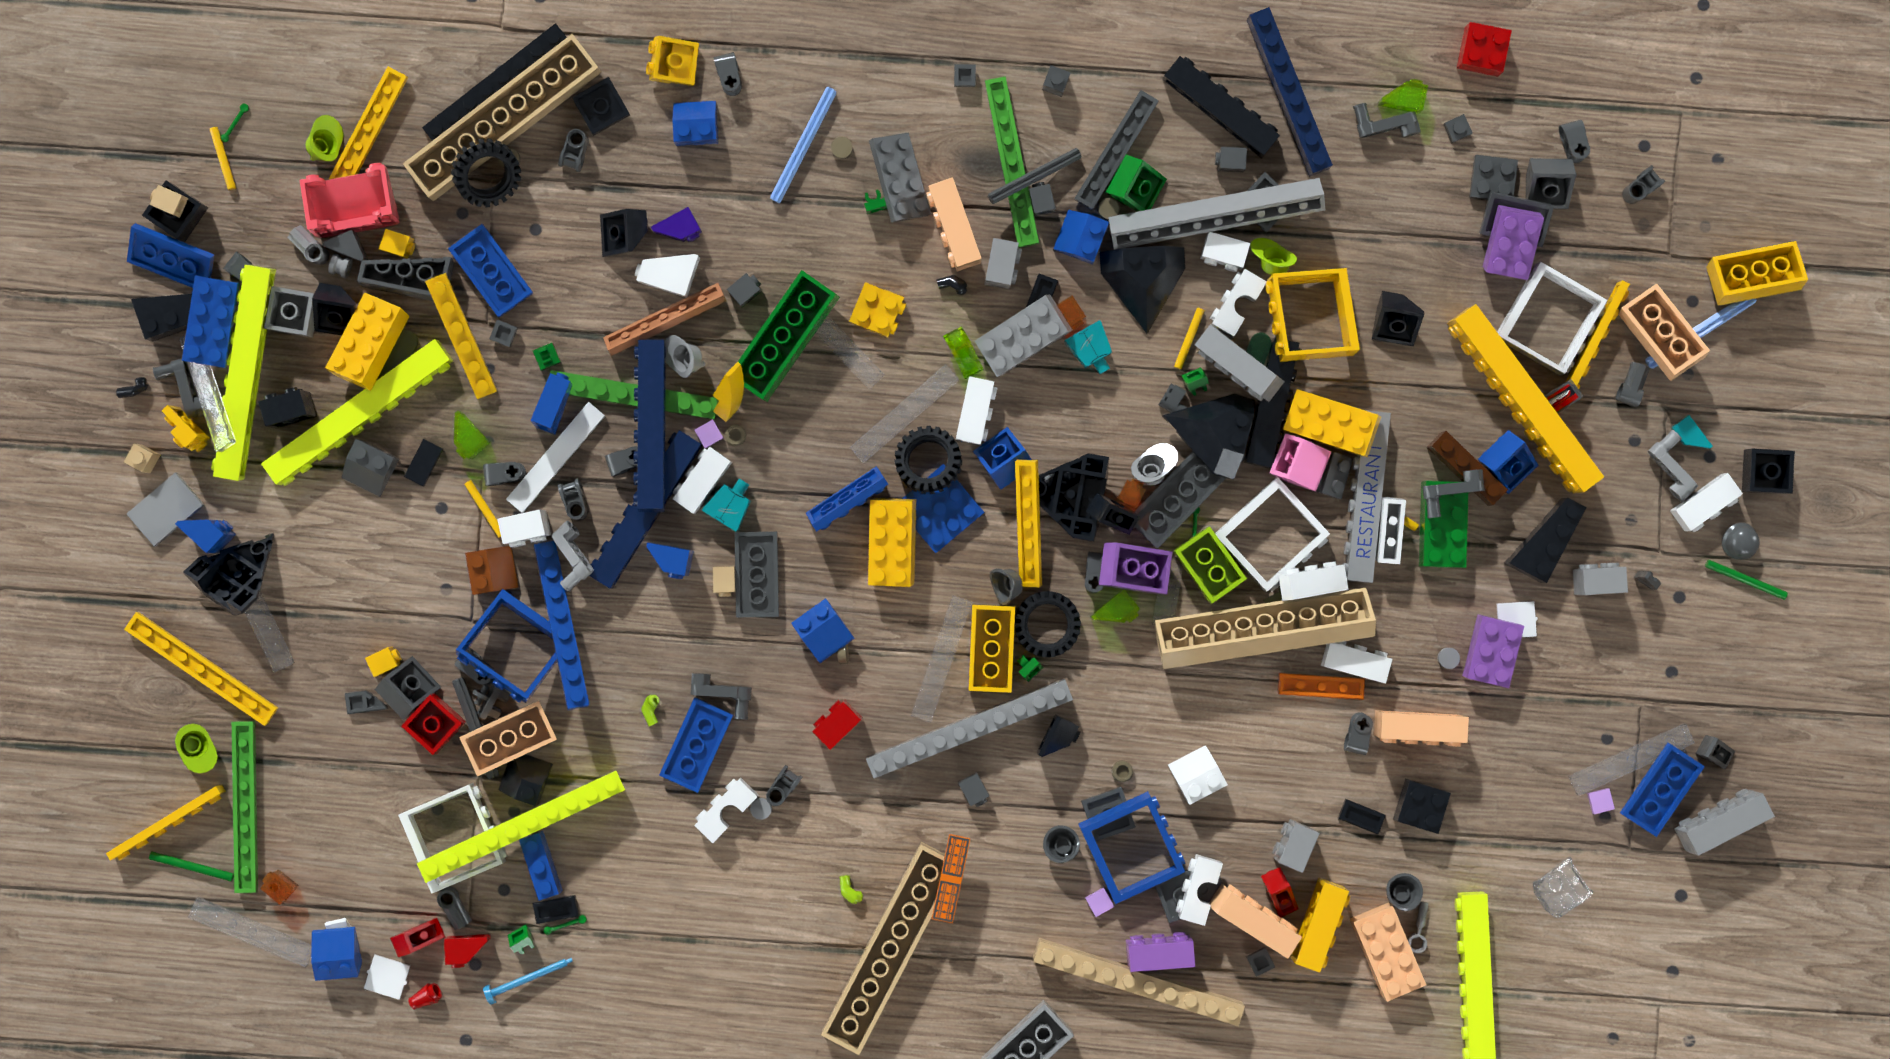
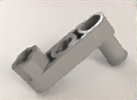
(1684, 484)
(581, 567)

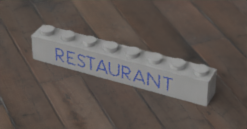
(1366, 506)

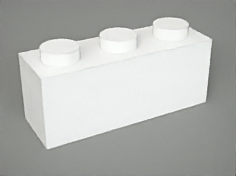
(976, 411)
(701, 480)
(1707, 503)
(1390, 530)
(1313, 581)
(1357, 661)

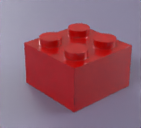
(1484, 49)
(433, 723)
(837, 723)

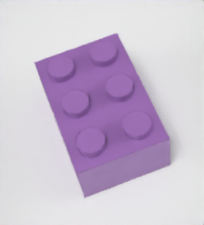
(1513, 242)
(1135, 568)
(1493, 651)
(1160, 952)

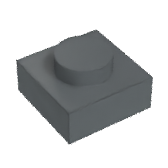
(964, 75)
(1458, 128)
(503, 333)
(1260, 961)

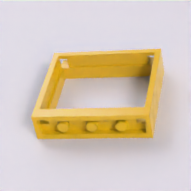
(1344, 305)

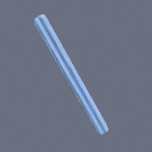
(803, 145)
(1714, 322)

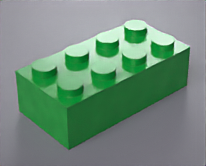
(1444, 537)

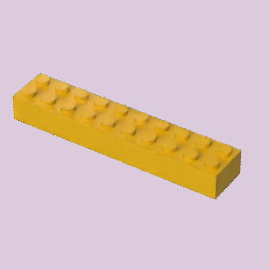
(1525, 400)

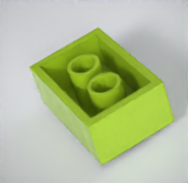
(1209, 565)

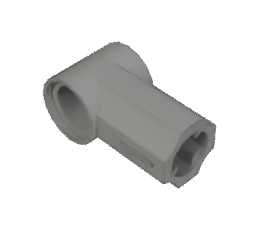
(308, 244)

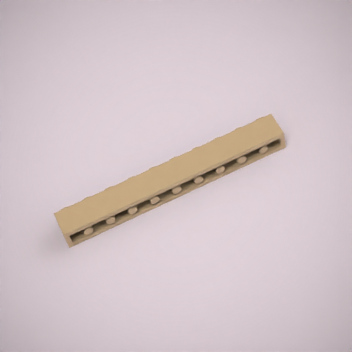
(1139, 983)

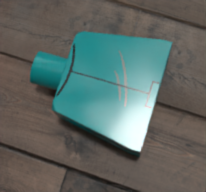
(1091, 347)
(729, 505)

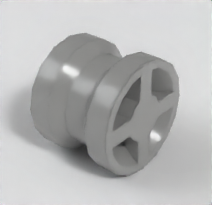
(340, 265)

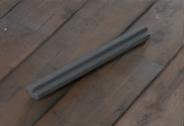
(1034, 176)
(470, 712)

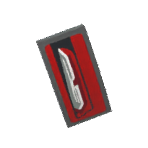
(1564, 396)

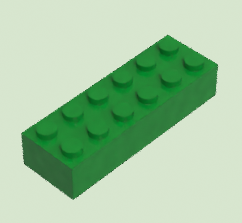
(785, 334)

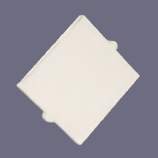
(1520, 613)
(387, 977)

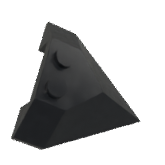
(1143, 278)
(1216, 431)
(1069, 492)
(233, 575)

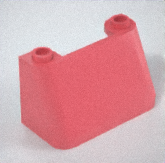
(349, 202)

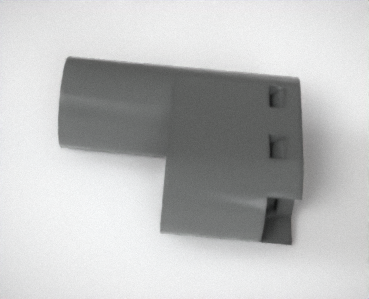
(1172, 398)

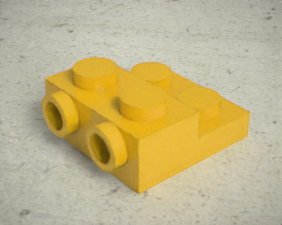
(672, 61)
(877, 310)
(186, 432)

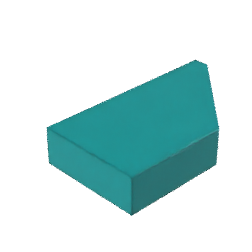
(1691, 433)

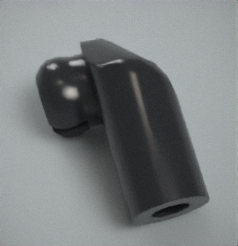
(954, 282)
(130, 391)

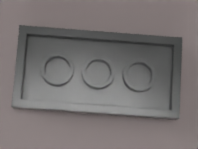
(899, 177)
(756, 574)

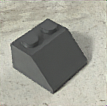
(1550, 181)
(369, 467)
(407, 687)

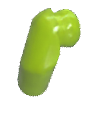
(648, 709)
(848, 892)

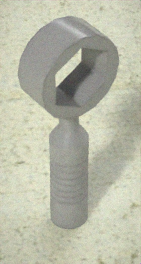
(1420, 924)

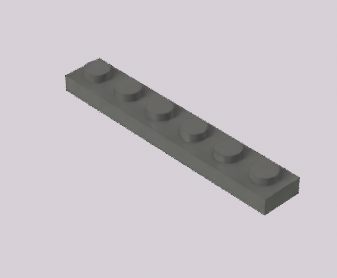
(1116, 150)

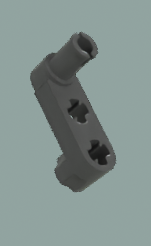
(1406, 122)
(185, 384)
(1472, 483)
(701, 687)

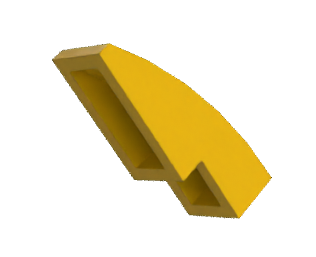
(730, 393)

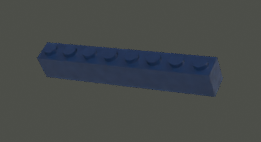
(1289, 92)
(651, 425)
(635, 525)

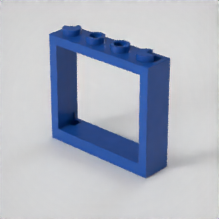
(528, 615)
(1116, 813)

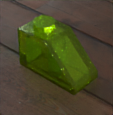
(1406, 97)
(963, 352)
(468, 437)
(1118, 609)

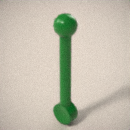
(243, 109)
(1195, 515)
(582, 919)

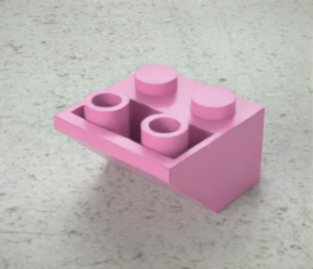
(1300, 462)

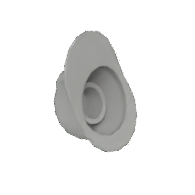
(683, 357)
(1154, 464)

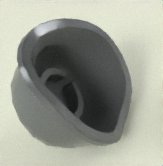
(1740, 541)
(1006, 584)
(1061, 844)
(1404, 891)

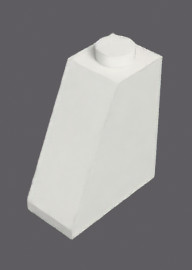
(669, 273)

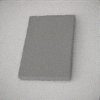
(164, 507)

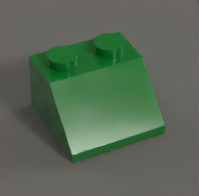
(1136, 184)

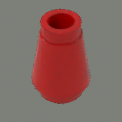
(426, 996)

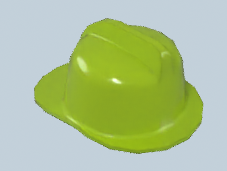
(324, 139)
(1272, 255)
(196, 748)

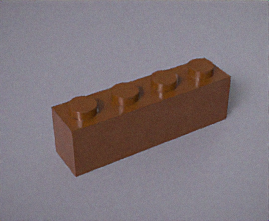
(1458, 459)

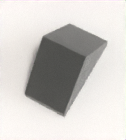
(348, 245)
(1715, 751)

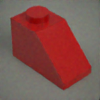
(1279, 892)
(417, 937)
(463, 948)

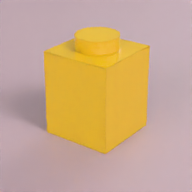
(397, 244)
(383, 661)

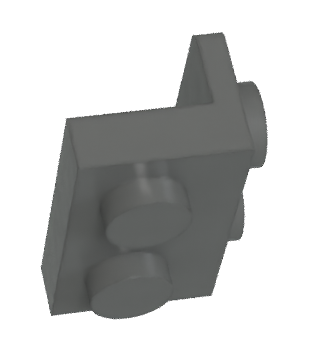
(1335, 476)

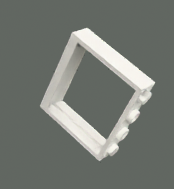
(1586, 328)
(1302, 556)
(420, 849)

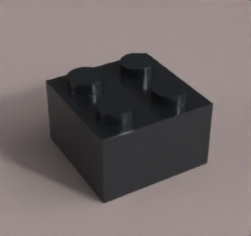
(177, 227)
(287, 408)
(1768, 471)
(1421, 806)

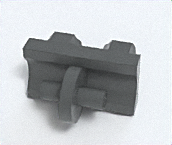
(487, 708)

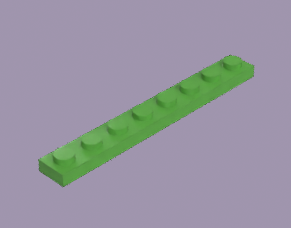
(1011, 160)
(624, 394)
(244, 807)

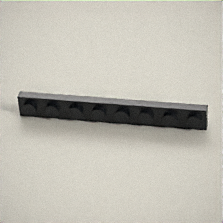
(495, 81)

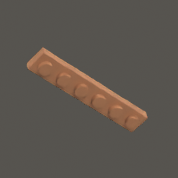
(664, 319)

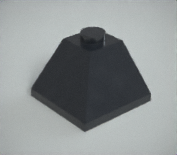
(622, 230)
(332, 309)
(1397, 319)
(1058, 736)
(526, 779)

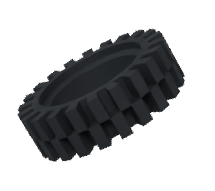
(476, 152)
(922, 436)
(1073, 624)

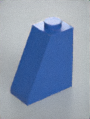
(552, 403)

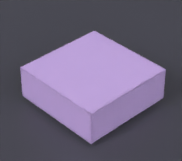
(709, 434)
(1600, 801)
(1099, 902)

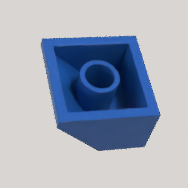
(695, 123)
(1081, 236)
(999, 457)
(1509, 460)
(208, 534)
(672, 559)
(822, 630)
(335, 953)

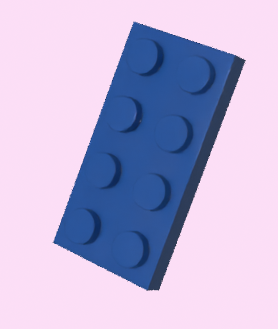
(168, 256)
(490, 270)
(210, 321)
(845, 499)
(696, 745)
(1662, 789)

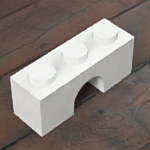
(1245, 286)
(711, 822)
(1202, 870)

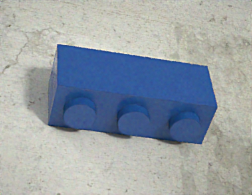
(540, 865)

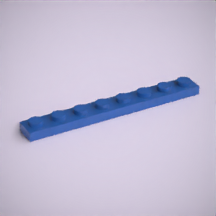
(561, 625)

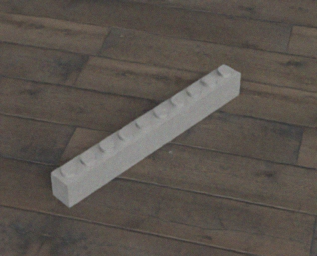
(1217, 213)
(969, 728)

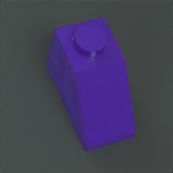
(679, 226)

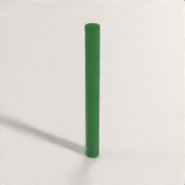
(1746, 579)
(191, 866)

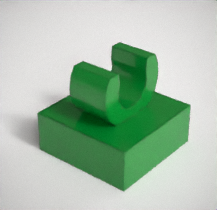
(876, 204)
(546, 356)
(1195, 379)
(1030, 668)
(520, 938)

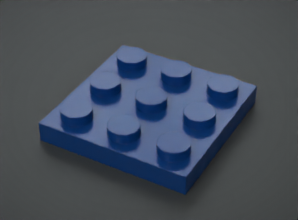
(943, 514)

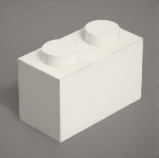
(1224, 251)

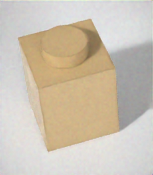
(168, 201)
(142, 458)
(724, 581)

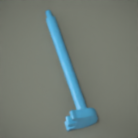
(490, 993)

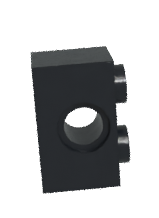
(1113, 514)

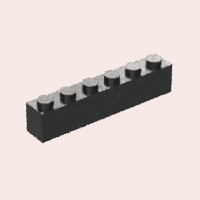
(1220, 106)
(1271, 414)

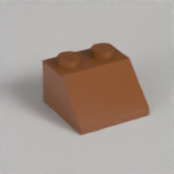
(491, 570)

